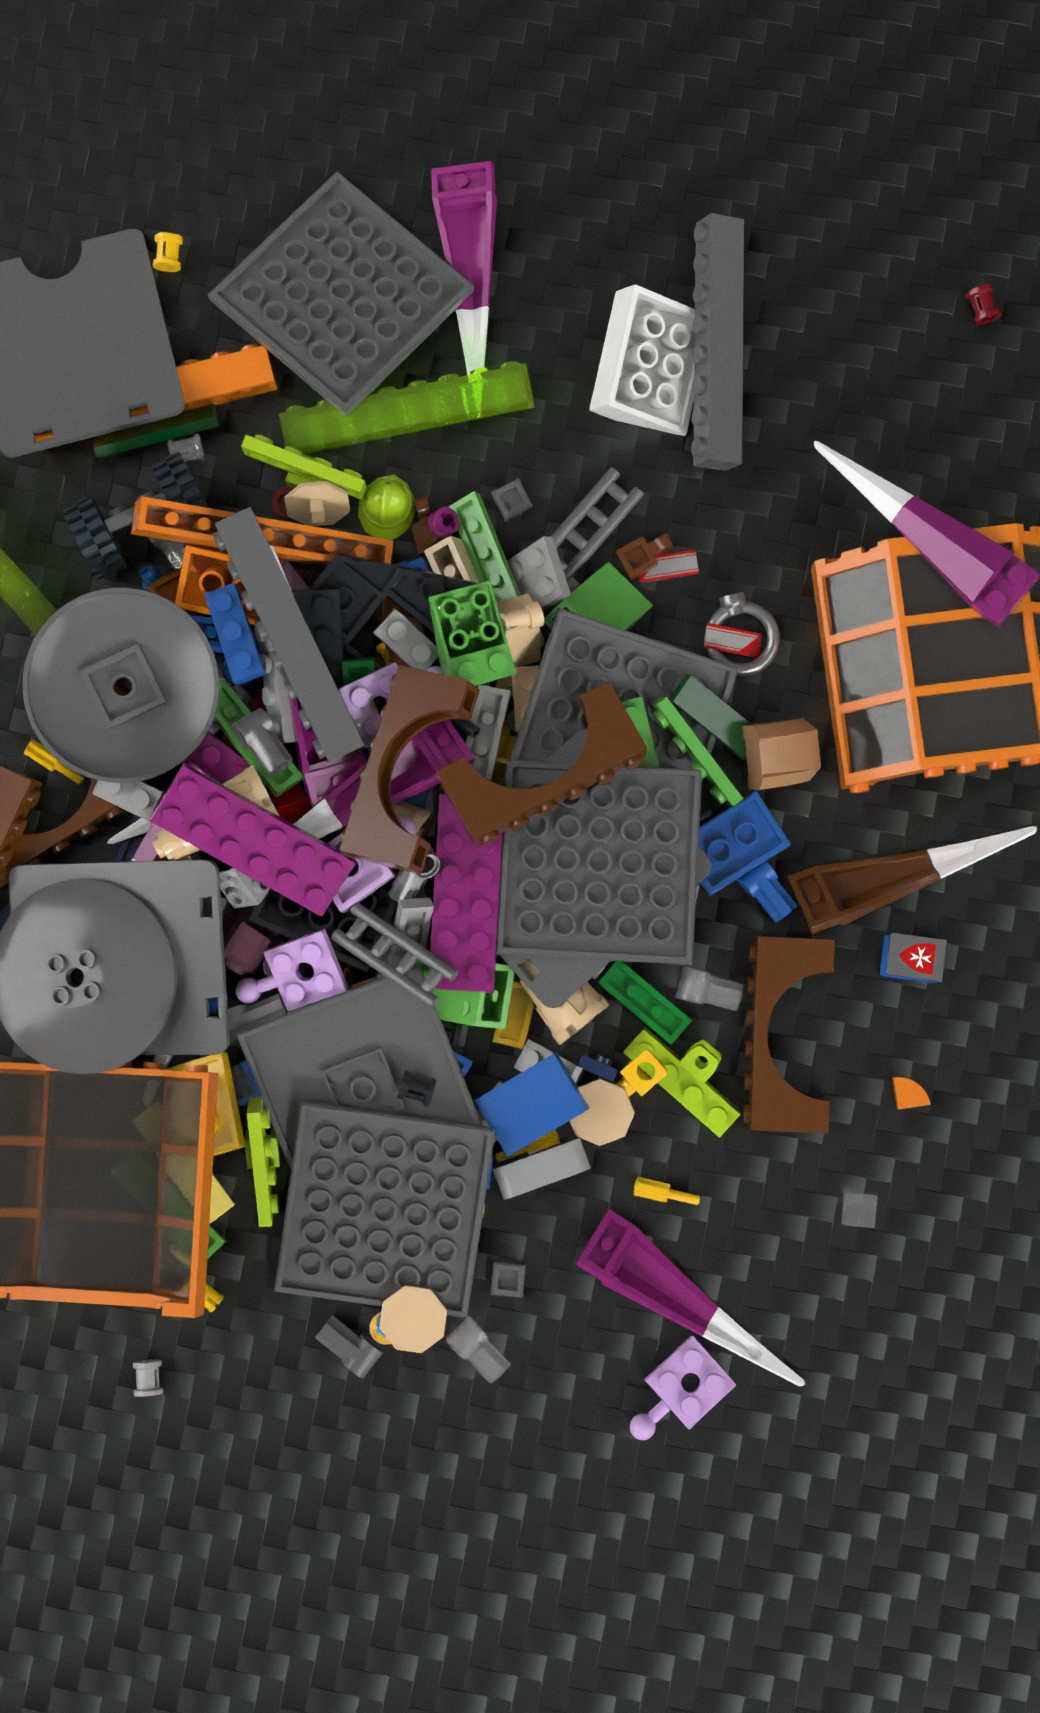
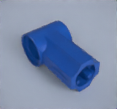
(763, 885)

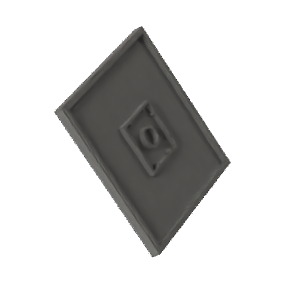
(354, 1056)

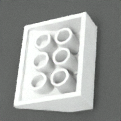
(647, 362)

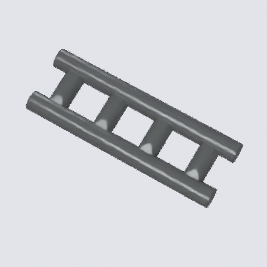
(607, 524)
(398, 974)

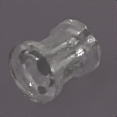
(189, 448)

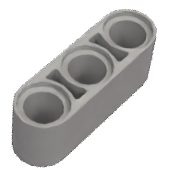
(541, 1168)

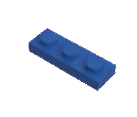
(235, 634)

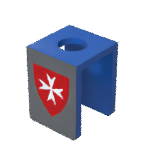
(913, 958)

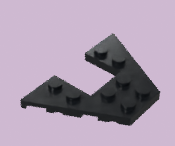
(368, 582)

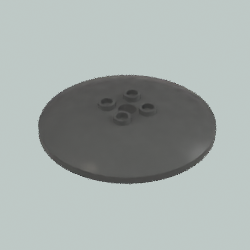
(74, 676)
(125, 970)

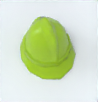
(387, 508)

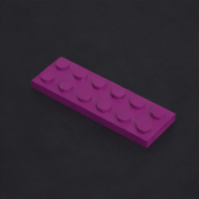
(252, 840)
(465, 904)

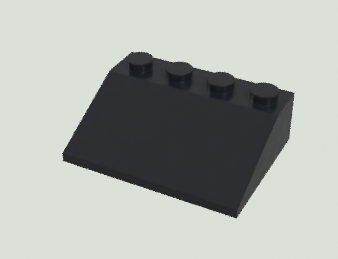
(290, 920)

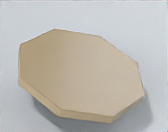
(317, 503)
(608, 1112)
(413, 1319)

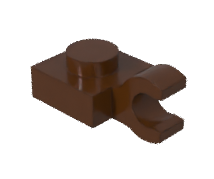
(422, 535)
(640, 557)

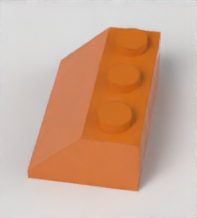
(205, 571)

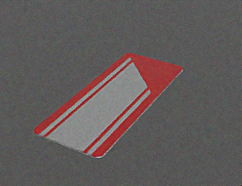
(672, 566)
(733, 640)

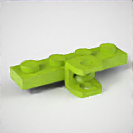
(302, 467)
(688, 1079)
(262, 1155)

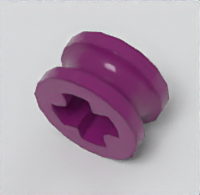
(451, 522)

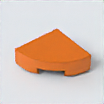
(909, 1093)

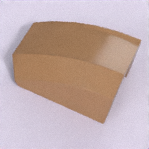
(781, 753)

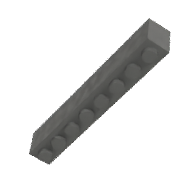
(718, 342)
(288, 634)

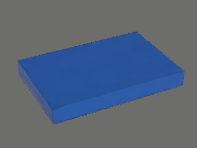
(739, 841)
(532, 1104)

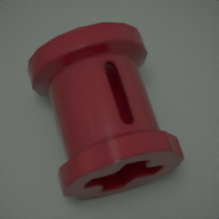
(983, 304)

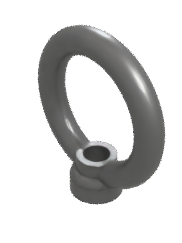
(735, 605)

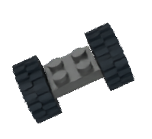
(96, 534)

